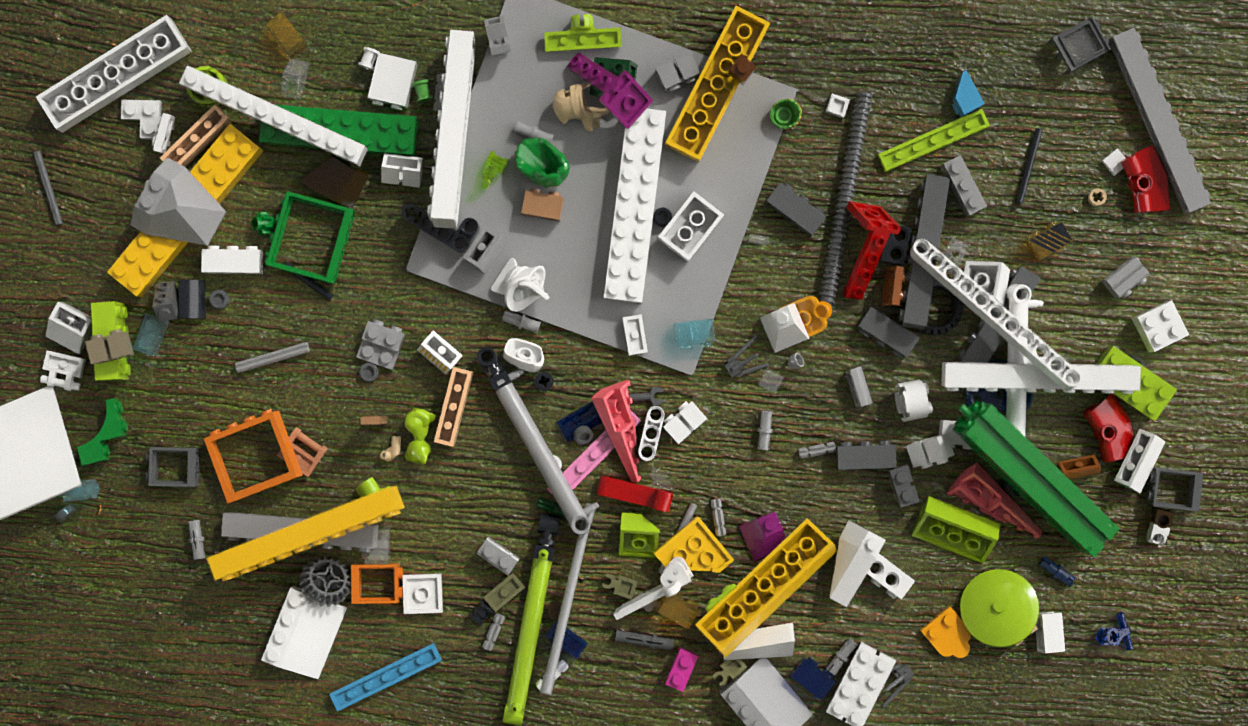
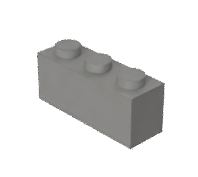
(963, 186)

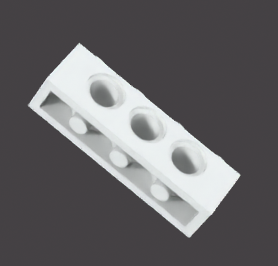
(902, 581)

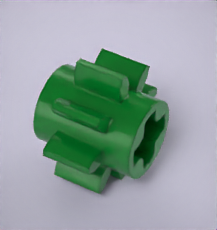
(263, 223)

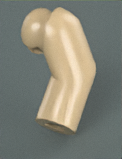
(393, 451)

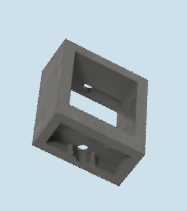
(192, 472)
(1193, 495)

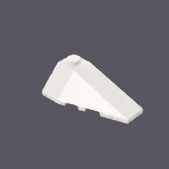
(853, 560)

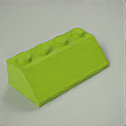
(956, 529)

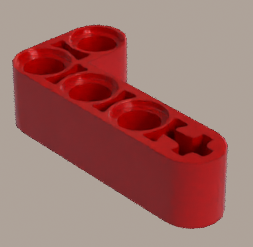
(634, 493)

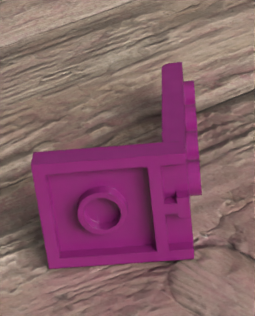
(620, 94)

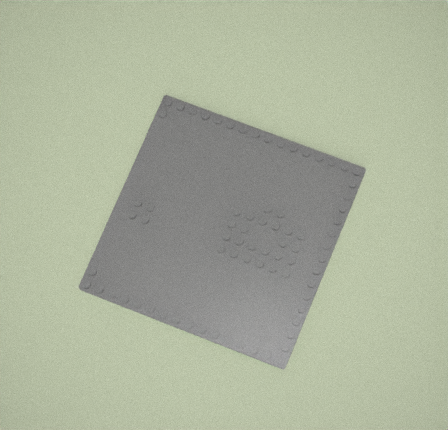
(578, 247)

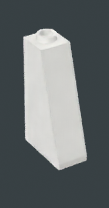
(766, 643)

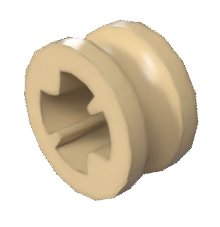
(1096, 191)

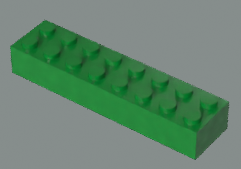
(375, 131)

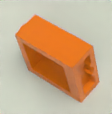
(356, 584)

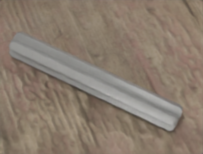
(272, 357)

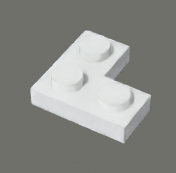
(144, 110)

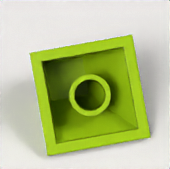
(637, 536)

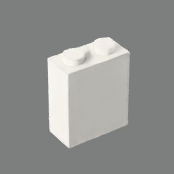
(392, 81)

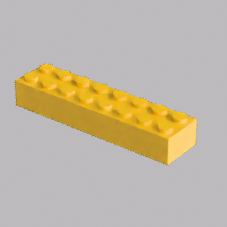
(715, 86)
(766, 587)

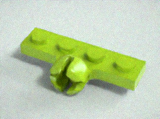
(582, 36)

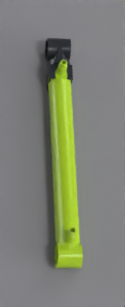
(531, 620)

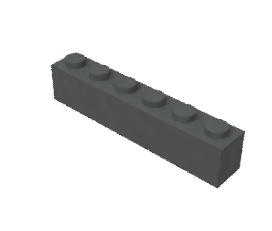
(986, 339)

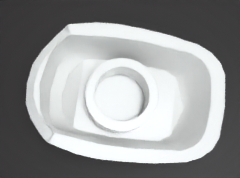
(524, 355)

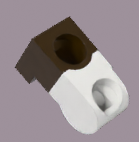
(1159, 526)

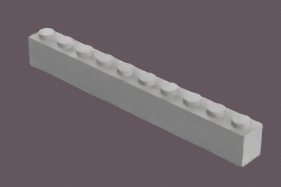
(1159, 121)

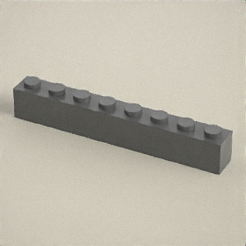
(928, 227)

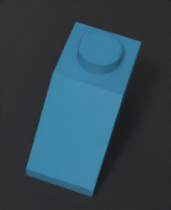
(966, 96)

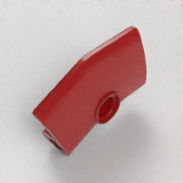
(1154, 191)
(1119, 429)

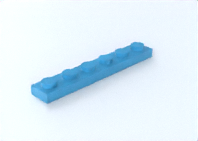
(385, 677)

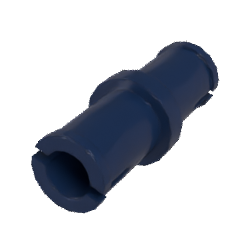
(1057, 571)

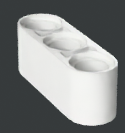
(652, 443)

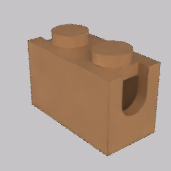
(542, 205)

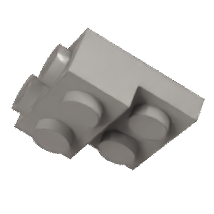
(381, 344)

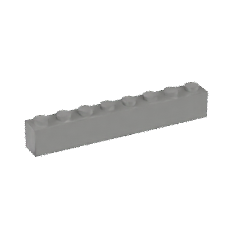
(255, 526)

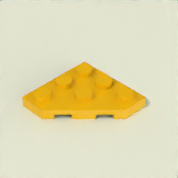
(697, 547)

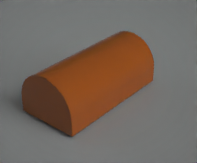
(1080, 467)

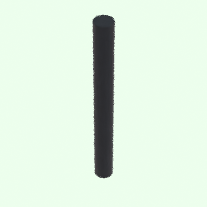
(1029, 165)

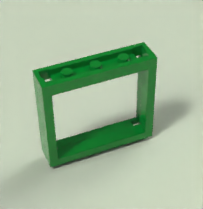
(340, 246)

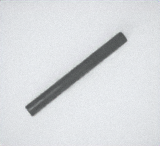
(48, 188)

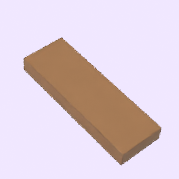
(374, 420)

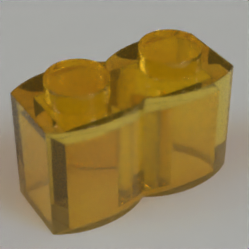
(678, 609)

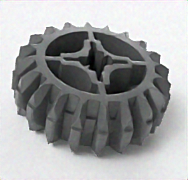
(315, 584)

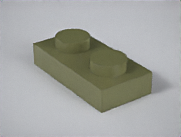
(504, 592)

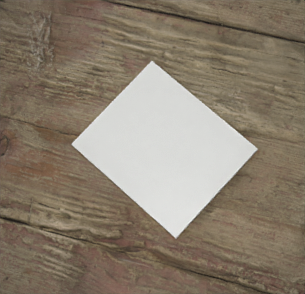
(34, 453)

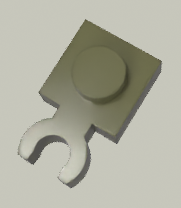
(623, 586)
(730, 669)

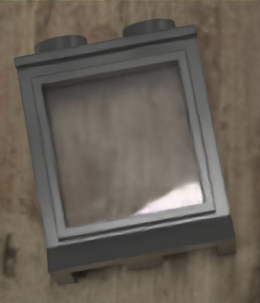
(1081, 44)

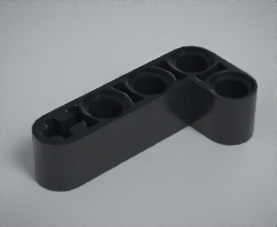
(433, 231)

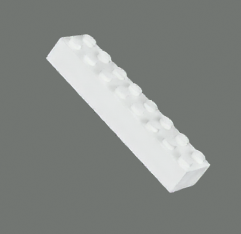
(113, 74)

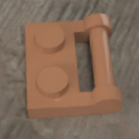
(306, 461)

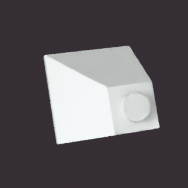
(784, 327)

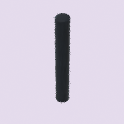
(314, 285)

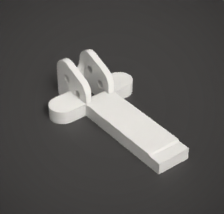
(673, 577)

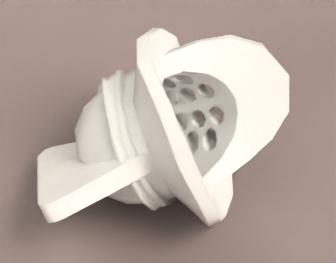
(520, 285)

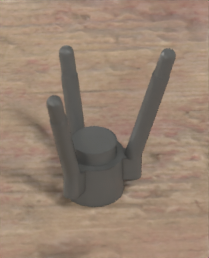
(735, 367)
(903, 675)

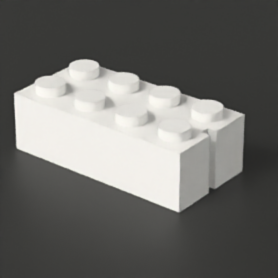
(860, 685)

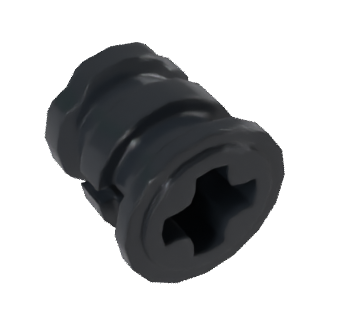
(539, 377)
(481, 612)

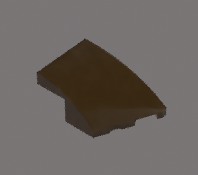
(336, 180)

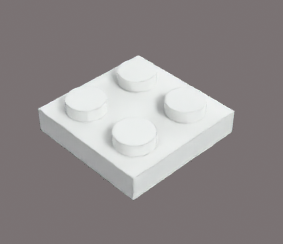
(422, 593)

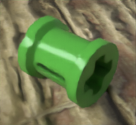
(422, 91)

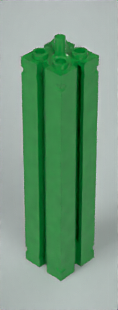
(1034, 477)

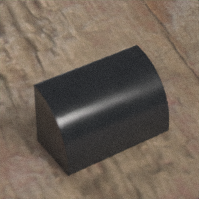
(192, 299)

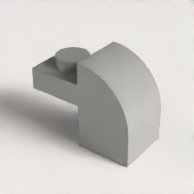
(497, 36)

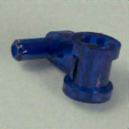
(1113, 636)

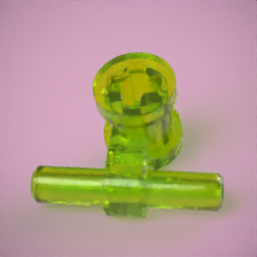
(494, 165)

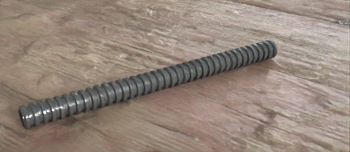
(845, 195)

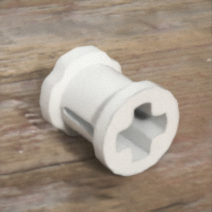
(368, 58)

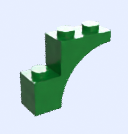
(113, 427)

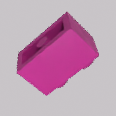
(681, 668)

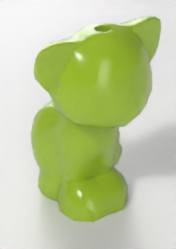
(417, 423)

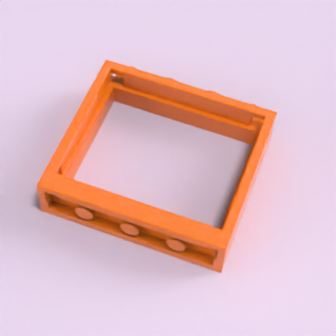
(285, 446)

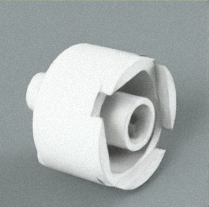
(913, 400)

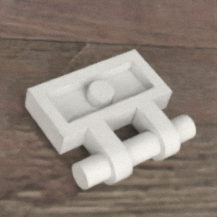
(165, 126)
(63, 364)

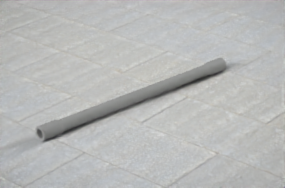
(549, 677)

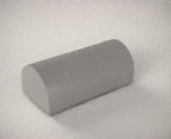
(858, 387)

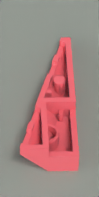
(614, 410)

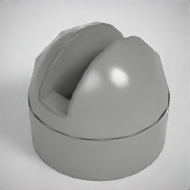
(795, 361)

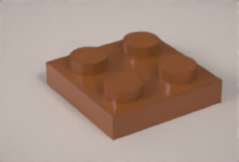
(892, 285)

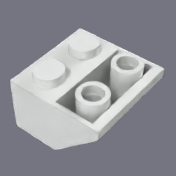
(69, 327)

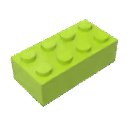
(107, 318)
(1153, 391)

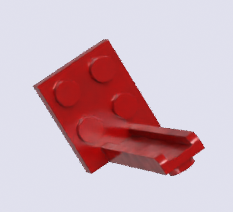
(880, 226)

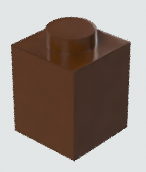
(742, 69)

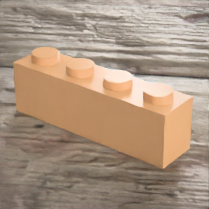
(198, 137)
(453, 407)

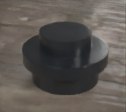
(662, 217)

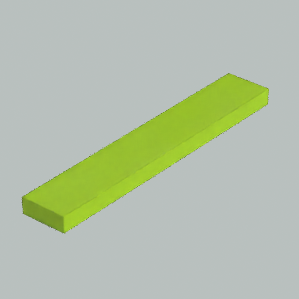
(933, 140)

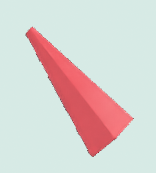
(979, 489)

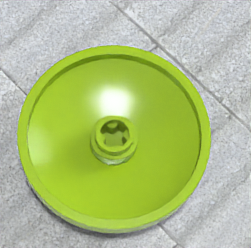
(999, 608)

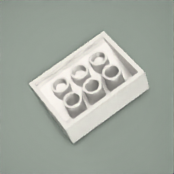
(303, 634)

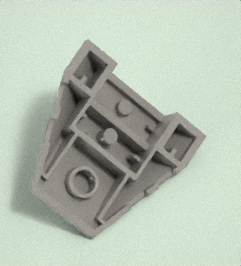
(177, 206)

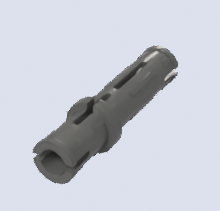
(644, 640)

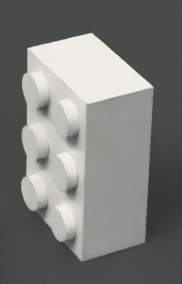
(690, 226)

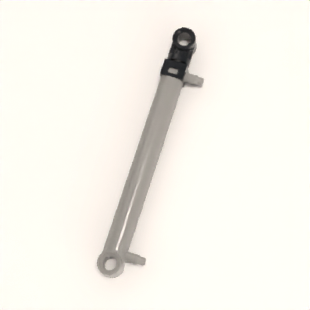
(534, 441)

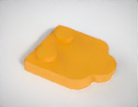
(813, 314)
(948, 634)

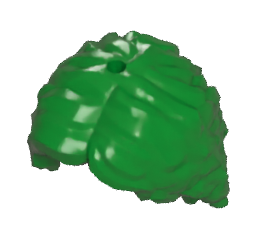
(541, 162)

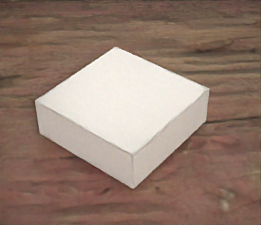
(837, 106)
(1113, 163)

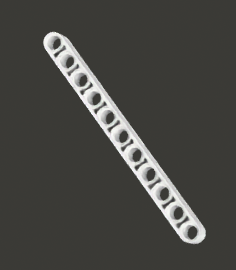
(998, 324)

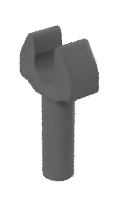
(648, 396)

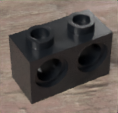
(900, 246)

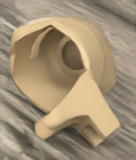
(573, 105)

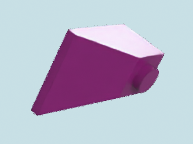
(763, 534)

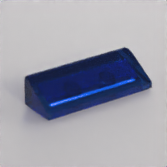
(584, 416)

